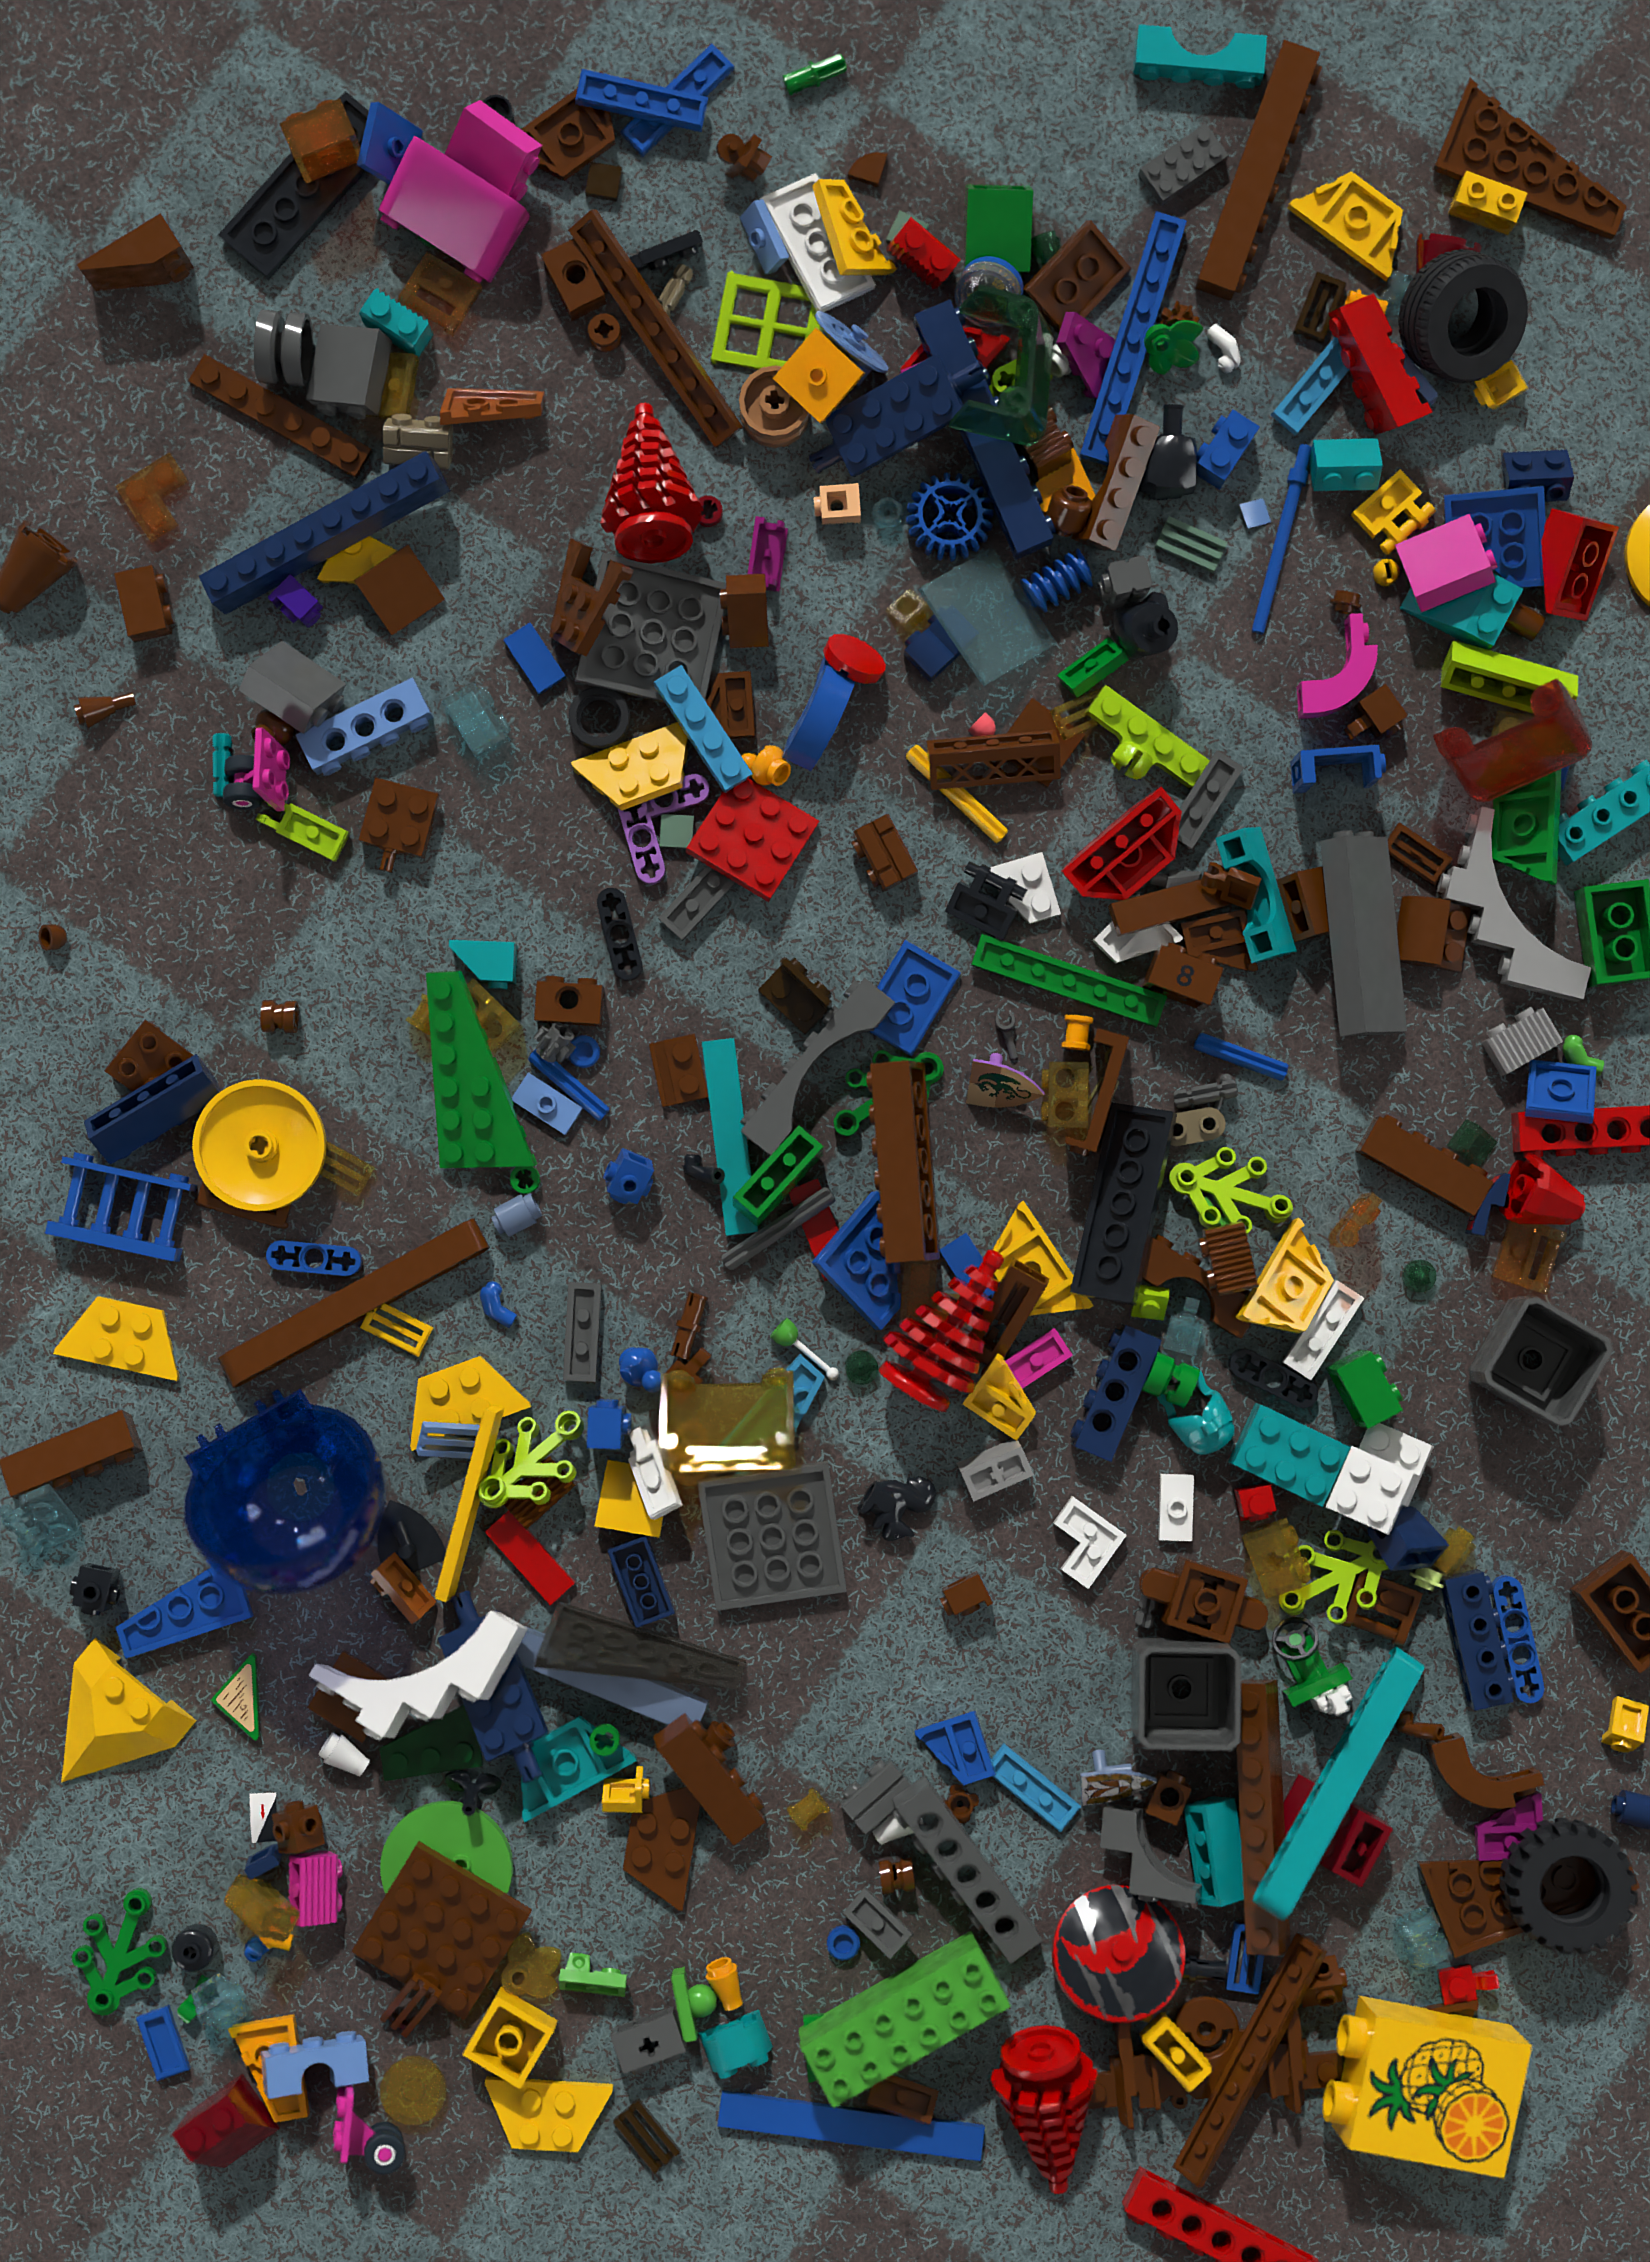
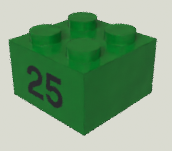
(1365, 1388)

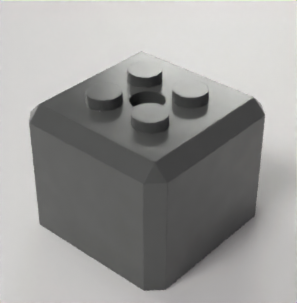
(1567, 1366)
(1203, 1717)

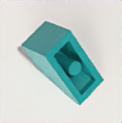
(489, 961)

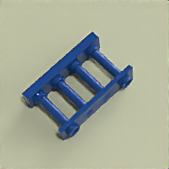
(100, 1231)

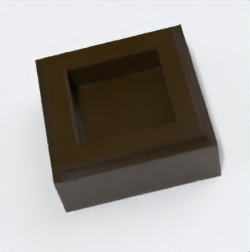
(604, 181)

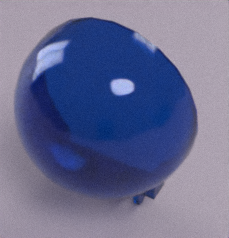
(248, 1511)

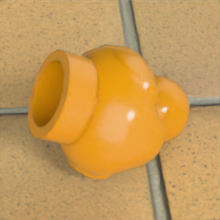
(768, 766)

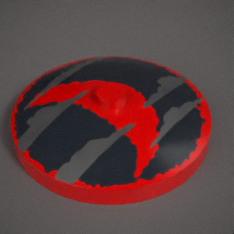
(1118, 1955)

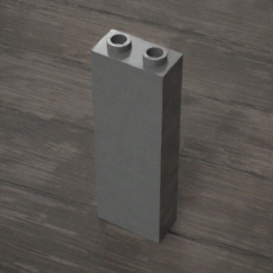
(1363, 934)

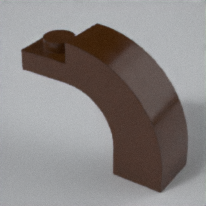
(1456, 1770)

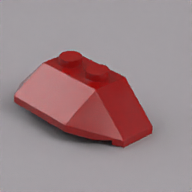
(1128, 850)

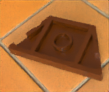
(570, 136)
(663, 1844)

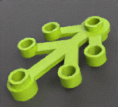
(1225, 1190)
(528, 1463)
(1342, 1574)

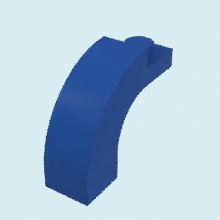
(819, 717)

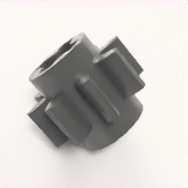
(554, 1042)

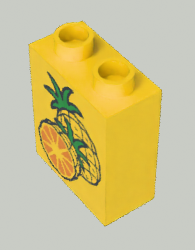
(1427, 2086)

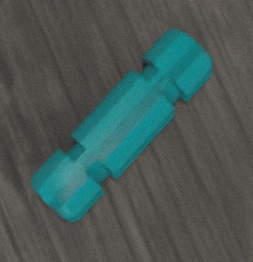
(222, 743)

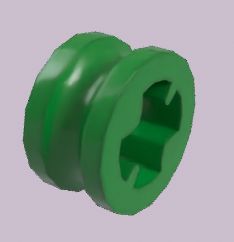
(534, 1176)
(607, 1749)

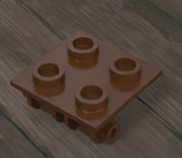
(146, 1057)

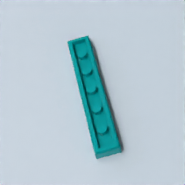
(729, 1142)

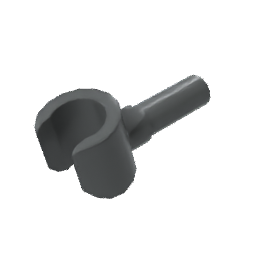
(1008, 1035)

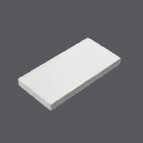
(808, 246)

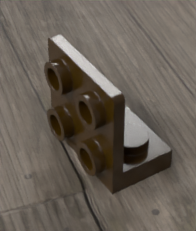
(796, 995)

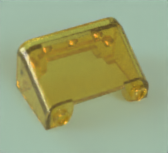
(727, 1424)

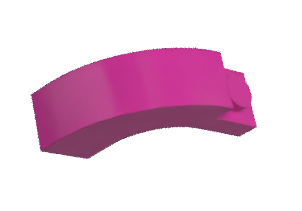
(1330, 695)

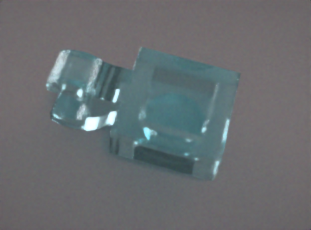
(1182, 1332)

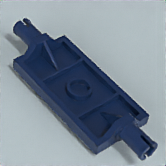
(895, 415)
(511, 1716)

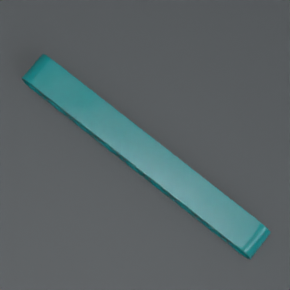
(1338, 1784)

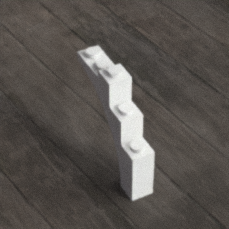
(472, 1668)

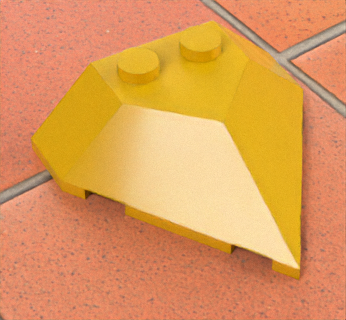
(115, 1716)

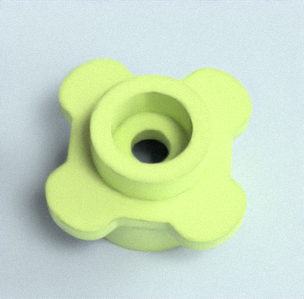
(1427, 1578)

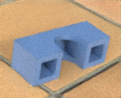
(285, 2064)

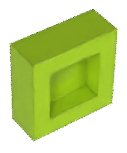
(1151, 1303)

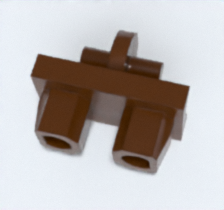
(746, 157)

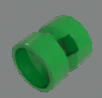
(1160, 1376)

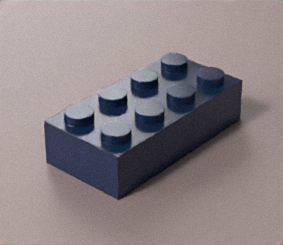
(641, 1581)

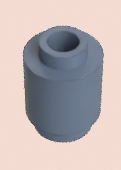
(516, 1214)

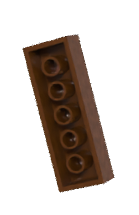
(903, 1161)

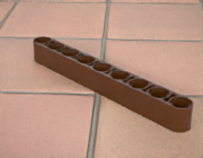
(353, 1303)

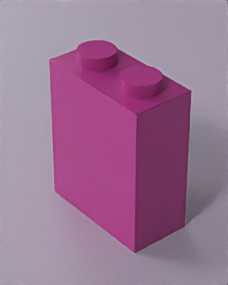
(494, 149)
(1447, 562)

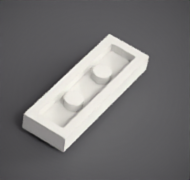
(1323, 1331)

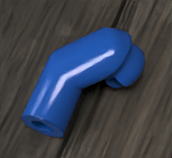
(492, 1305)

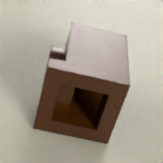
(965, 1595)

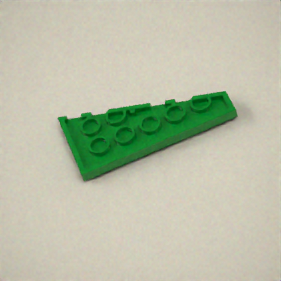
(470, 1092)

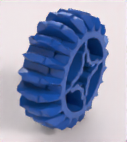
(958, 527)

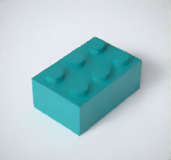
(1289, 1454)

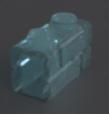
(476, 720)

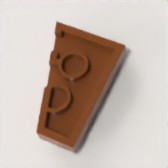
(488, 405)

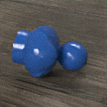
(640, 1369)

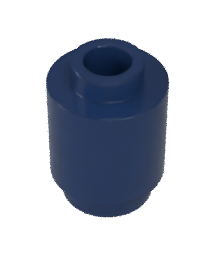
(1631, 1809)

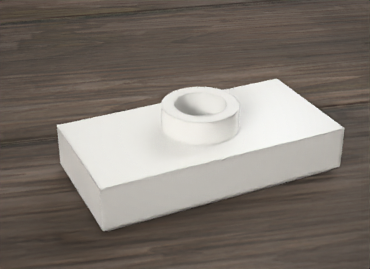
(1176, 1507)

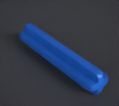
(1240, 1056)
(570, 1086)

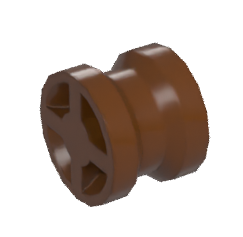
(606, 340)

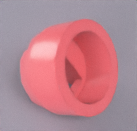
(983, 726)

